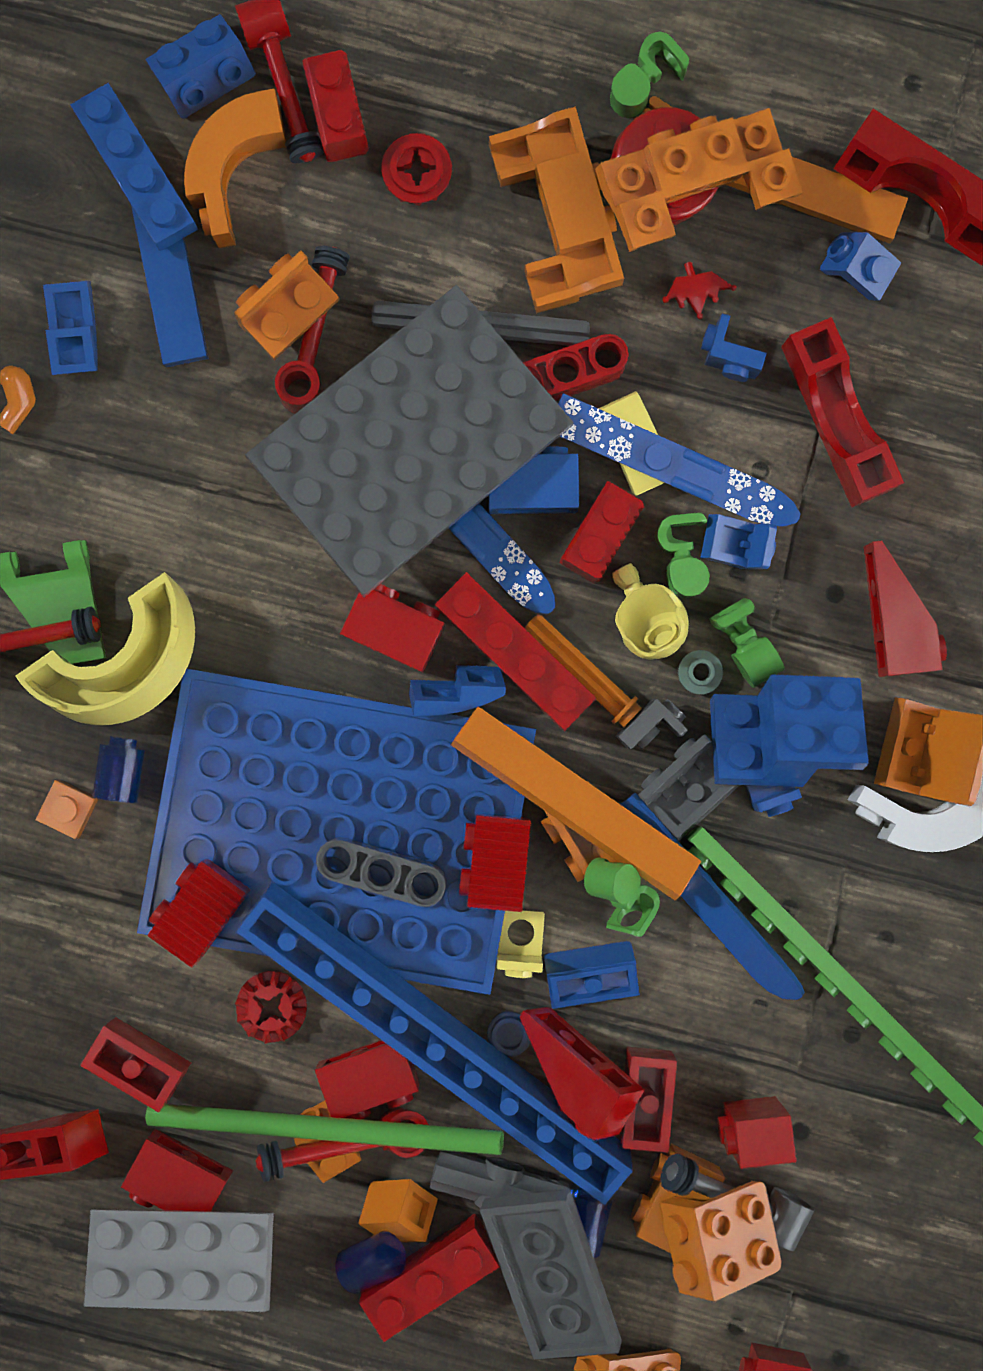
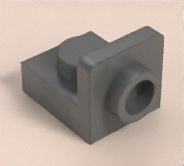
(643, 727)

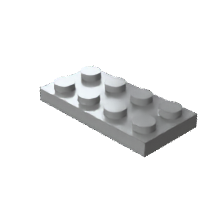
(179, 1260)

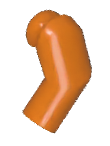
(19, 396)

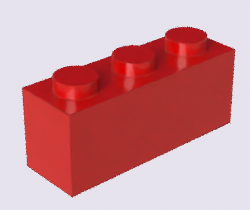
(431, 1277)

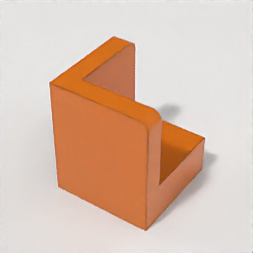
(398, 1208)

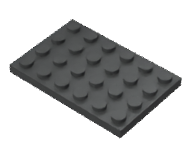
(409, 440)

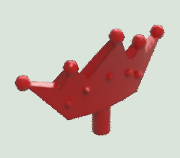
(696, 289)

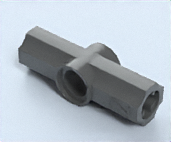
(488, 1178)

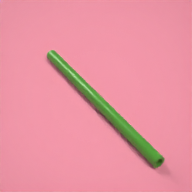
(328, 1128)

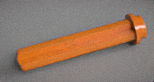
(592, 678)

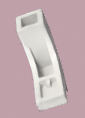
(929, 831)

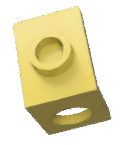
(521, 960)

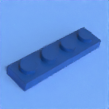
(134, 167)

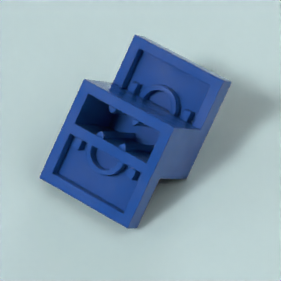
(788, 731)

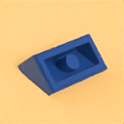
(591, 974)

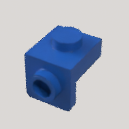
(861, 263)
(735, 360)
(739, 542)

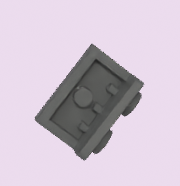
(686, 788)

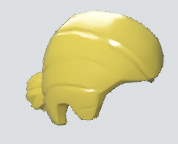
(649, 617)

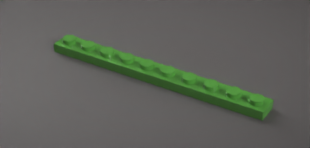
(837, 979)

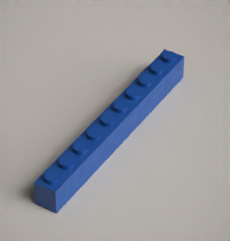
(432, 1040)

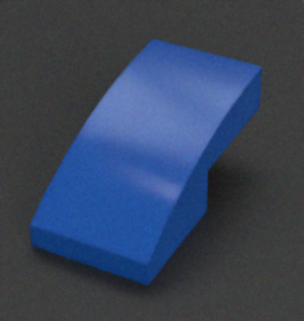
(71, 327)
(470, 689)

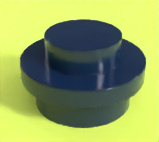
(508, 1033)

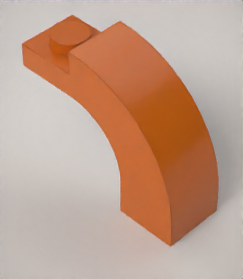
(224, 141)

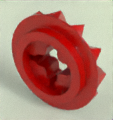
(400, 157)
(266, 986)

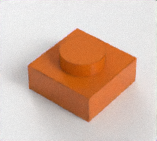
(67, 809)

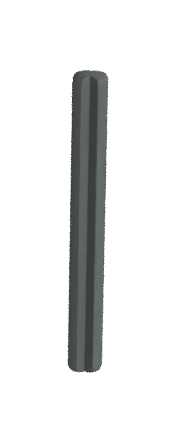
(507, 325)

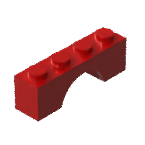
(892, 157)
(825, 381)
(515, 651)

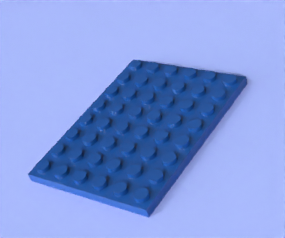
(281, 770)

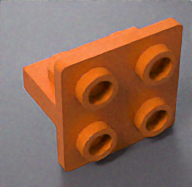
(284, 304)

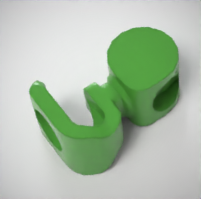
(632, 83)
(684, 573)
(754, 654)
(622, 887)

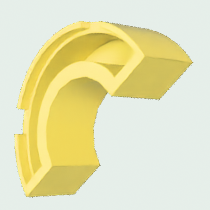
(136, 676)

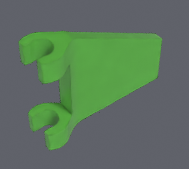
(54, 596)

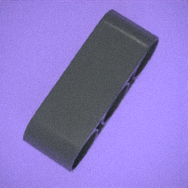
(359, 874)

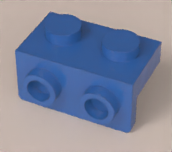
(201, 66)

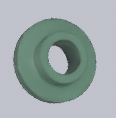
(686, 676)

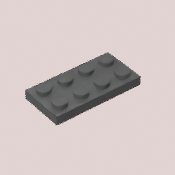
(551, 1274)

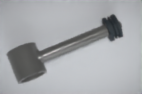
(788, 1211)

